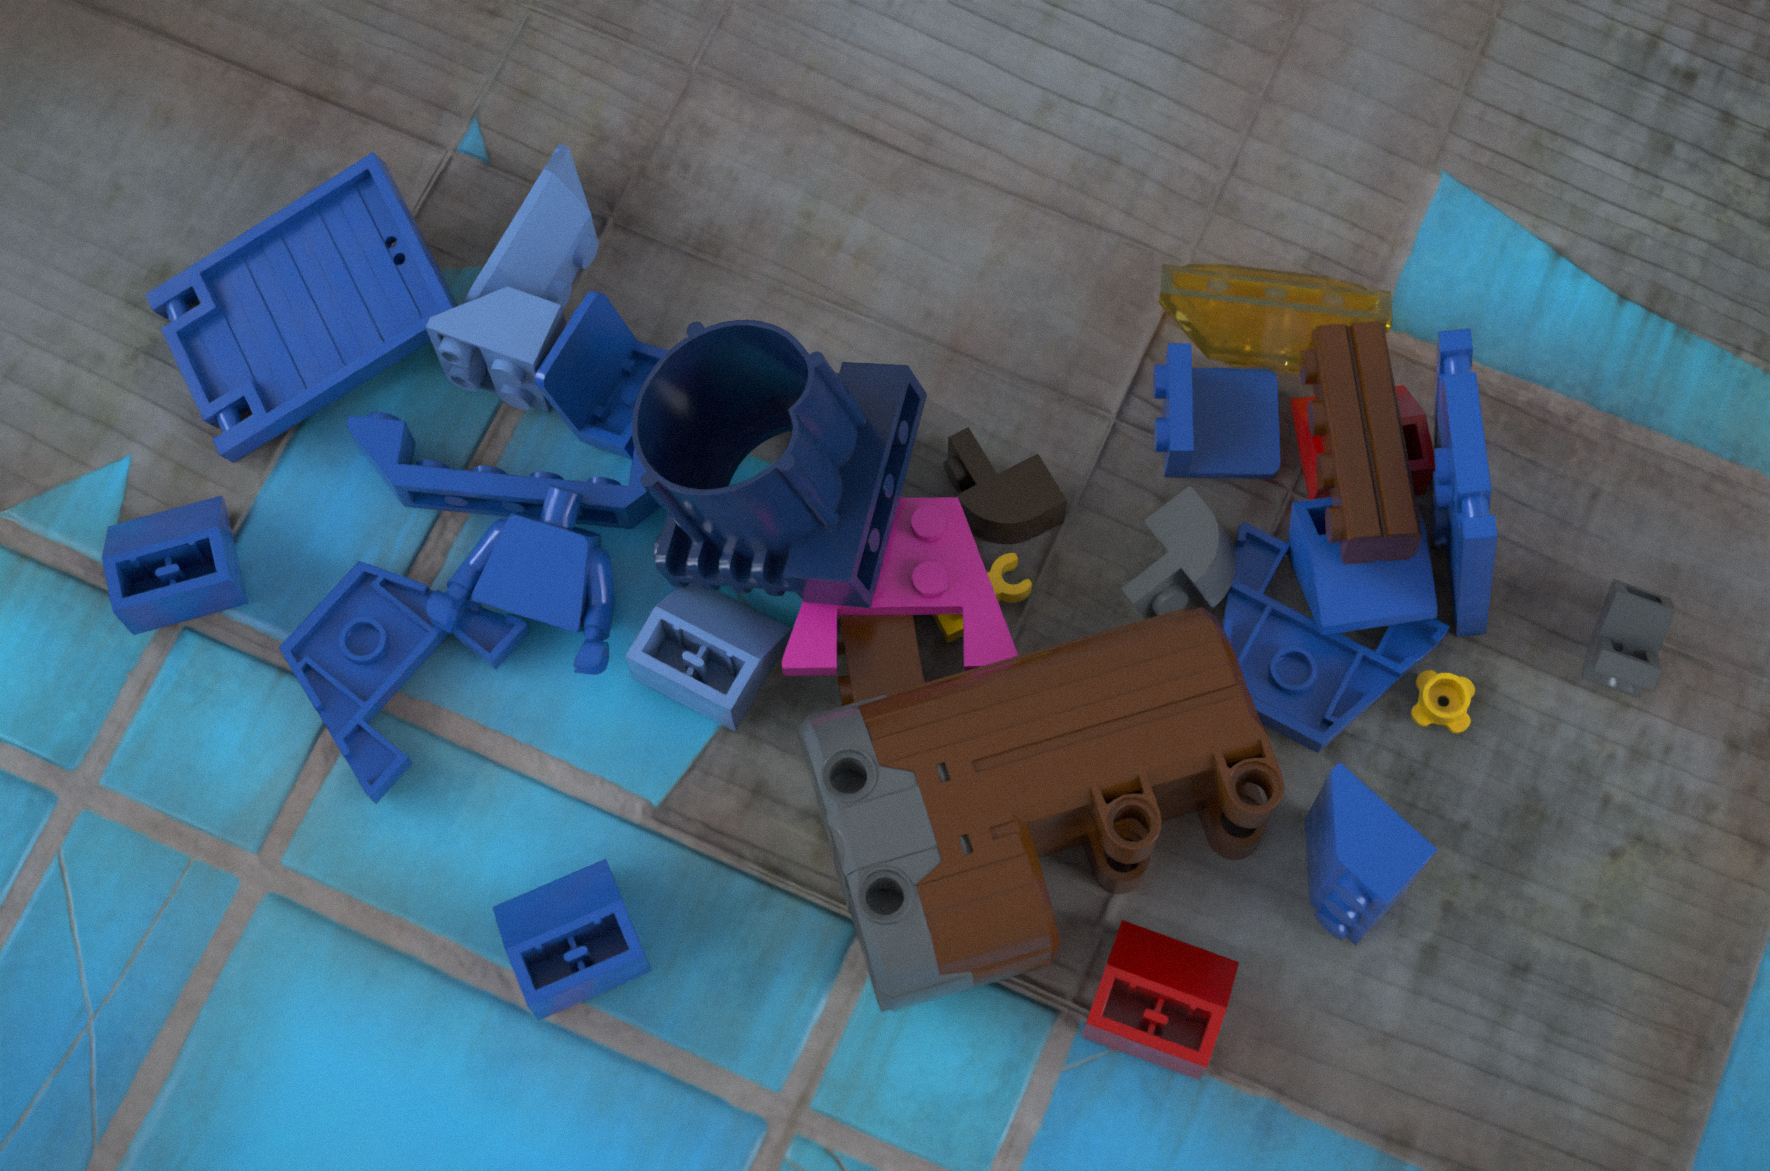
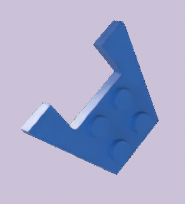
(366, 647)
(1296, 677)

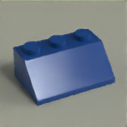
(1358, 855)

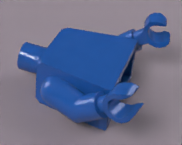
(541, 572)

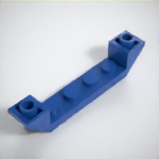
(487, 489)

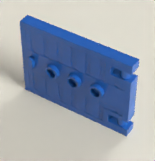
(302, 307)
(1462, 484)

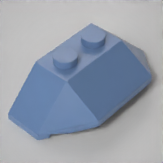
(545, 239)

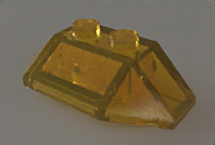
(1262, 313)

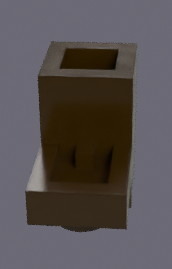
(1003, 505)

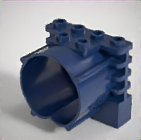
(815, 514)

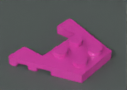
(925, 571)

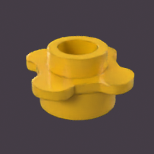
(1447, 685)

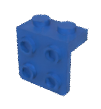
(597, 375)
(1216, 419)

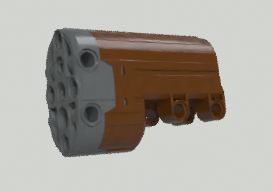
(970, 778)

